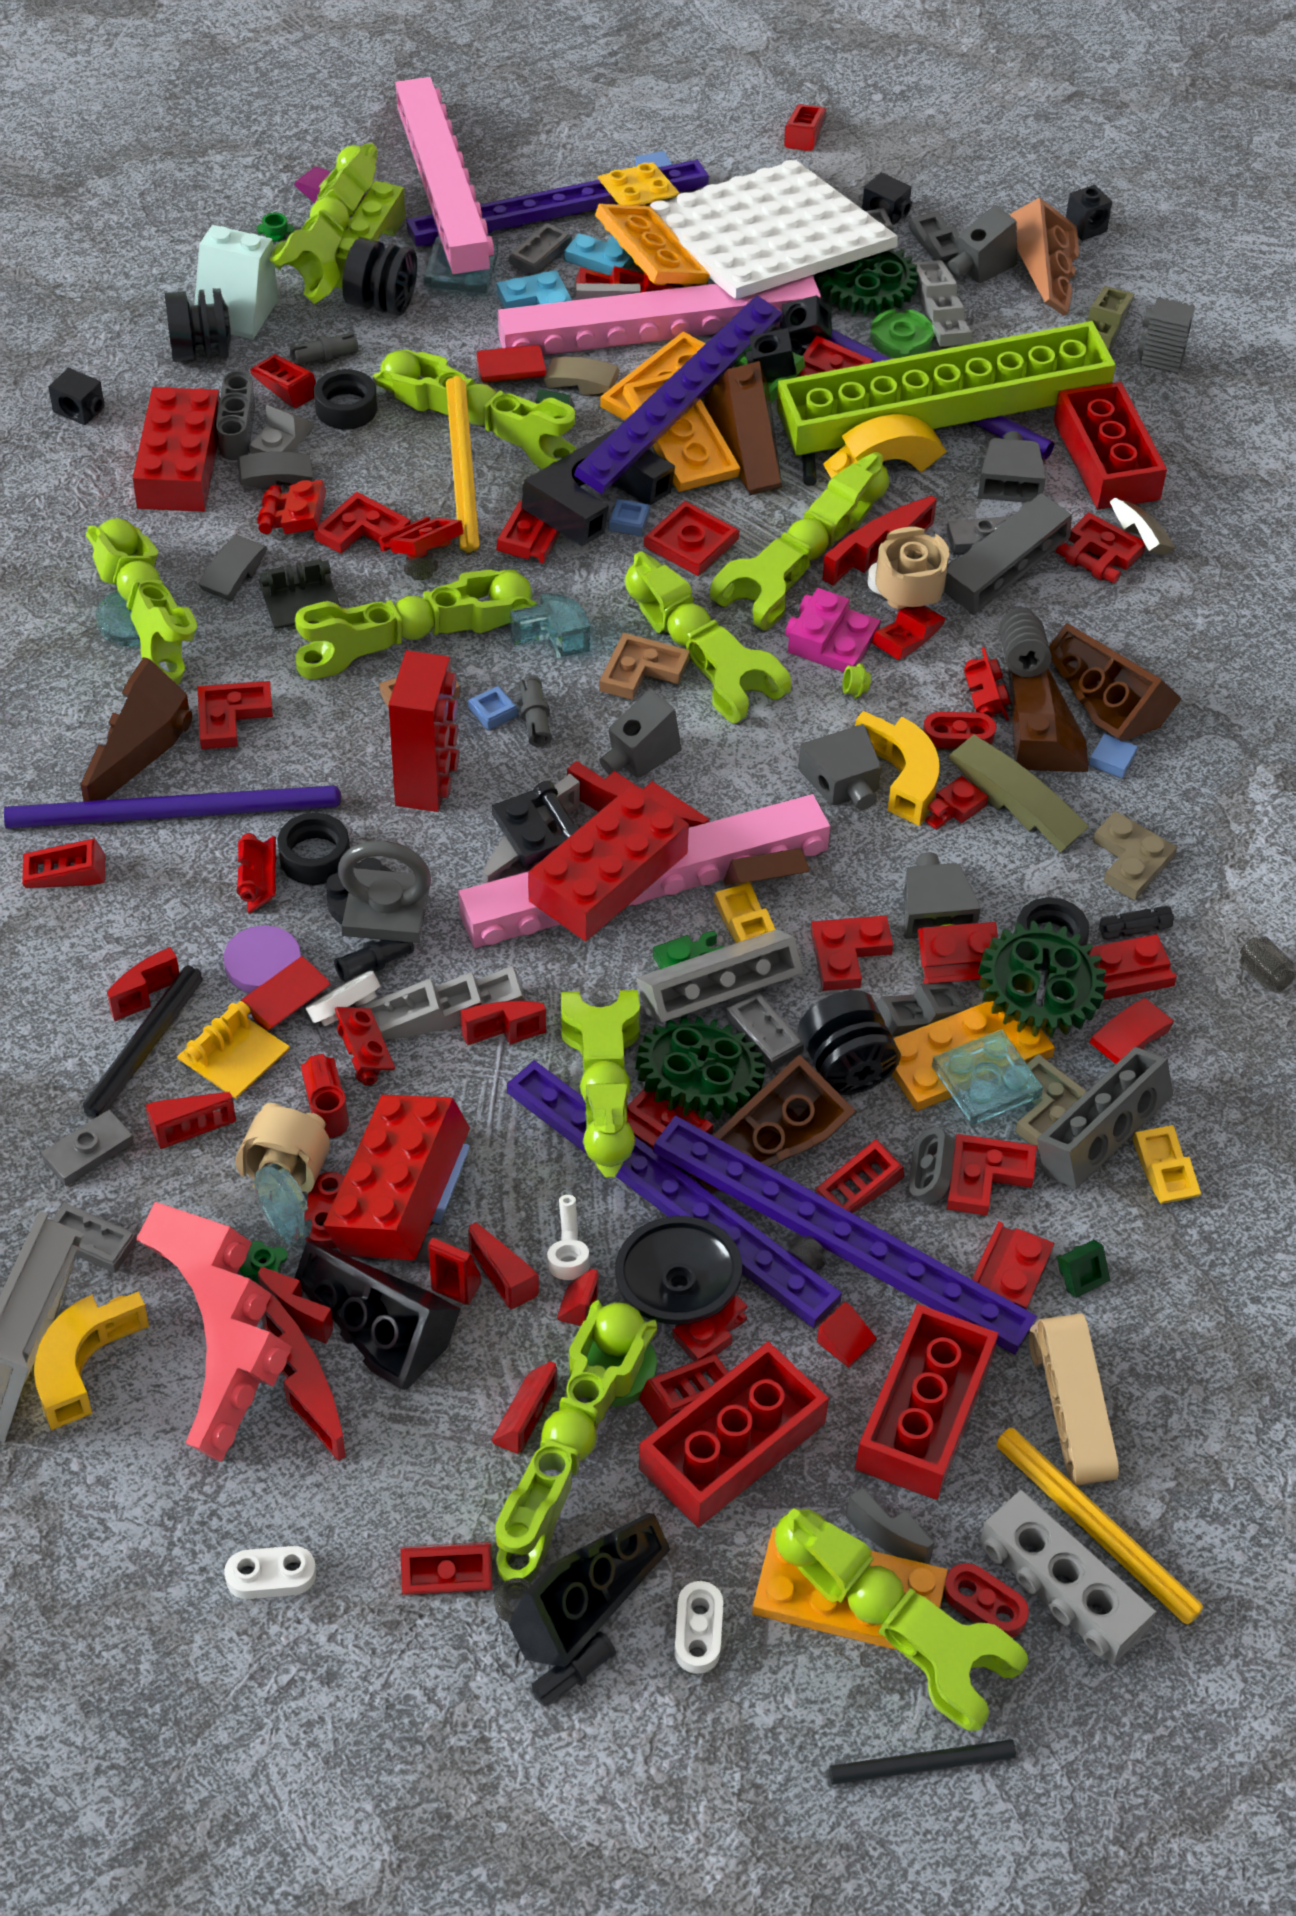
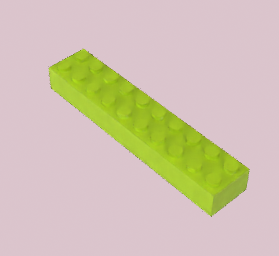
(944, 384)

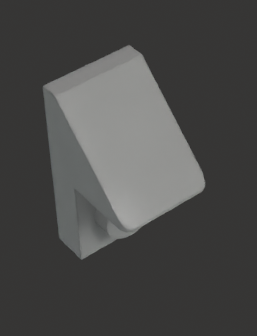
(282, 432)

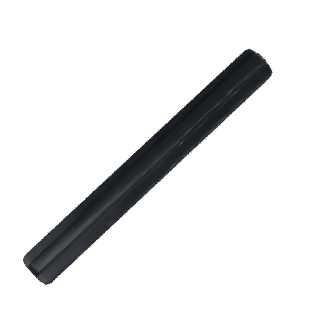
(142, 1042)

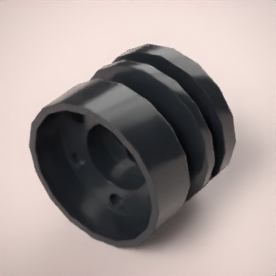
(379, 276)
(197, 324)
(849, 1041)

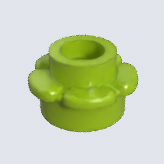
(856, 680)

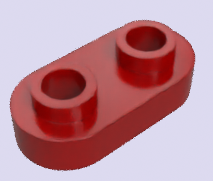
(954, 728)
(319, 1205)
(988, 1598)

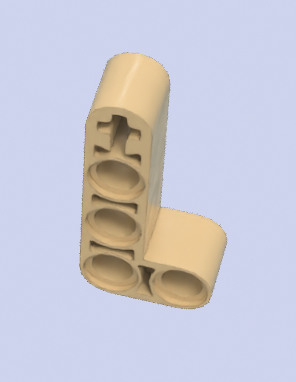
(1076, 1397)

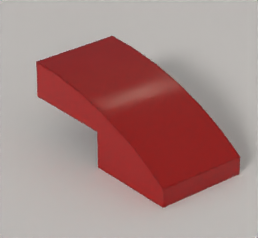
(909, 631)
(133, 988)
(513, 1018)
(1131, 1029)
(311, 1317)

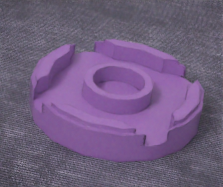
(258, 955)

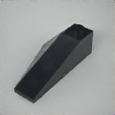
(386, 1318)
(584, 1591)

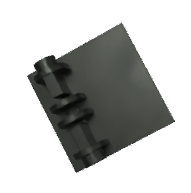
(291, 590)

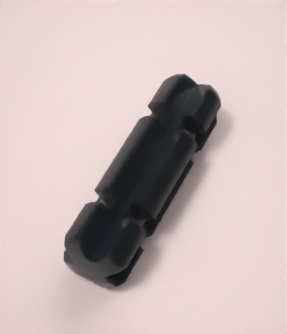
(1136, 922)

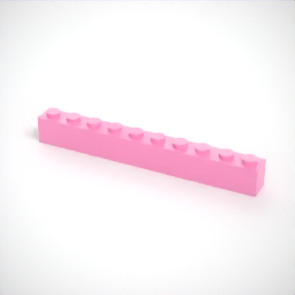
(444, 176)
(634, 317)
(503, 909)

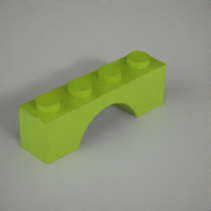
(378, 213)

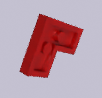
(356, 518)
(225, 704)
(840, 943)
(984, 1161)

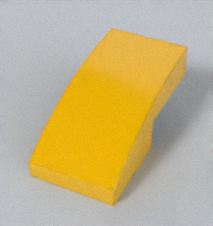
(742, 912)
(1164, 1164)

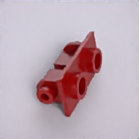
(985, 674)
(257, 870)
(365, 1042)

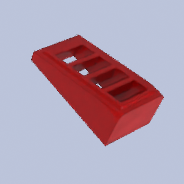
(804, 127)
(289, 382)
(87, 868)
(189, 1117)
(873, 1153)
(506, 1271)
(453, 1272)
(659, 1394)

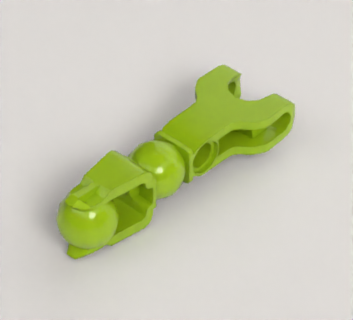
(129, 562)
(729, 666)
(605, 1085)
(910, 1622)

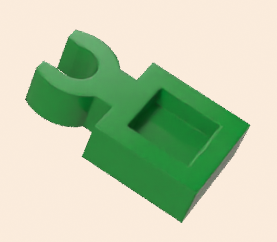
(684, 949)

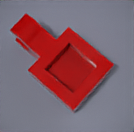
(956, 800)
(711, 1334)

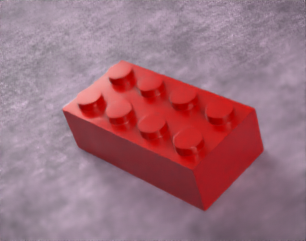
(1109, 444)
(177, 449)
(423, 731)
(608, 863)
(397, 1177)
(926, 1401)
(732, 1434)

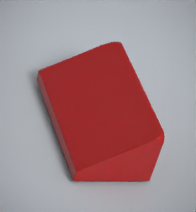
(510, 363)
(285, 993)
(526, 1408)
(446, 1568)

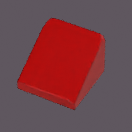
(579, 1298)
(845, 1335)

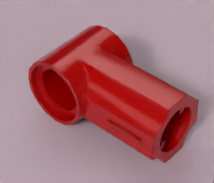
(326, 1093)

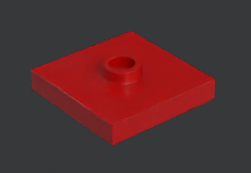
(691, 538)

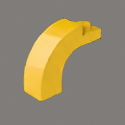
(893, 437)
(915, 759)
(69, 1345)

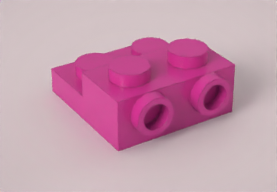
(830, 631)

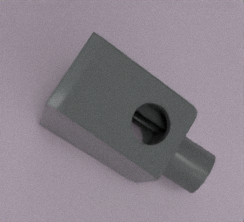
(986, 246)
(1012, 470)
(643, 736)
(842, 767)
(937, 896)

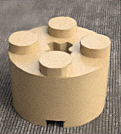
(911, 568)
(287, 1139)

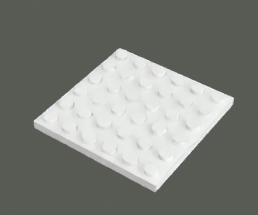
(772, 228)

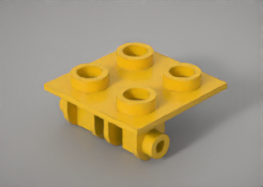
(638, 185)
(233, 1051)

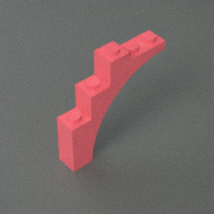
(231, 1307)

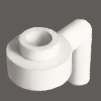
(568, 1257)

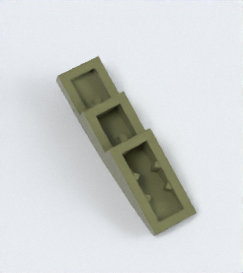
(1110, 312)
(1019, 791)

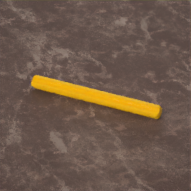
(462, 463)
(1100, 1526)

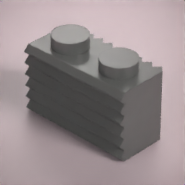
(1166, 334)

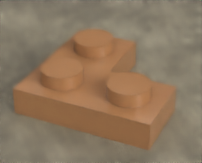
(638, 658)

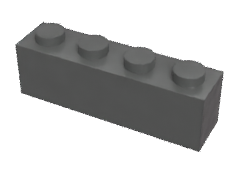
(1007, 553)

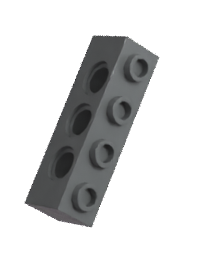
(1105, 1117)

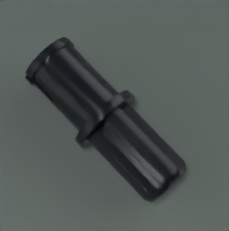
(562, 1679)

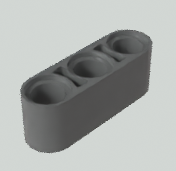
(235, 415)

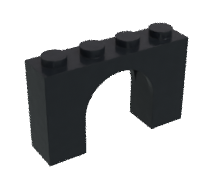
(559, 501)

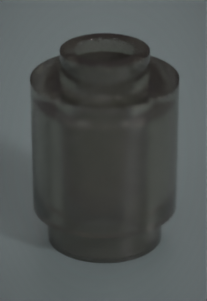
(1267, 964)

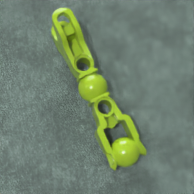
(315, 245)
(519, 421)
(787, 558)
(373, 627)
(570, 1433)

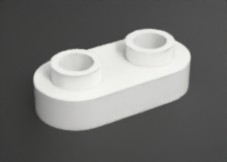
(357, 990)
(270, 1575)
(699, 1630)

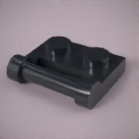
(526, 827)

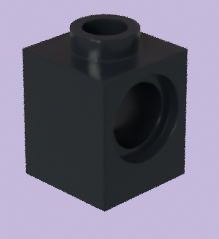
(887, 194)
(1089, 211)
(807, 319)
(774, 354)
(76, 396)

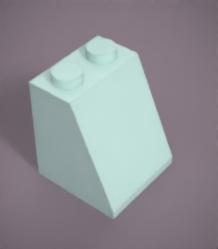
(242, 270)

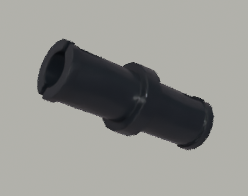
(372, 956)

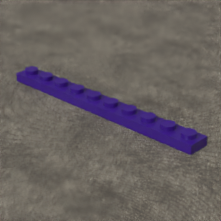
(555, 203)
(676, 396)
(679, 1195)
(842, 1232)

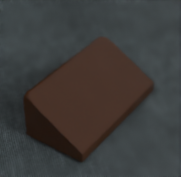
(766, 866)

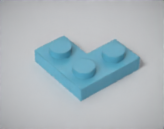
(597, 254)
(533, 290)

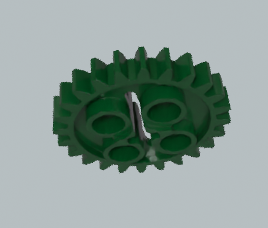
(870, 282)
(1077, 983)
(699, 1067)

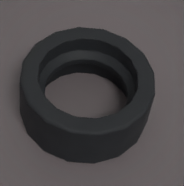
(345, 415)
(309, 827)
(1057, 912)

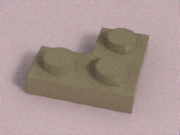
(1139, 852)
(1057, 1097)

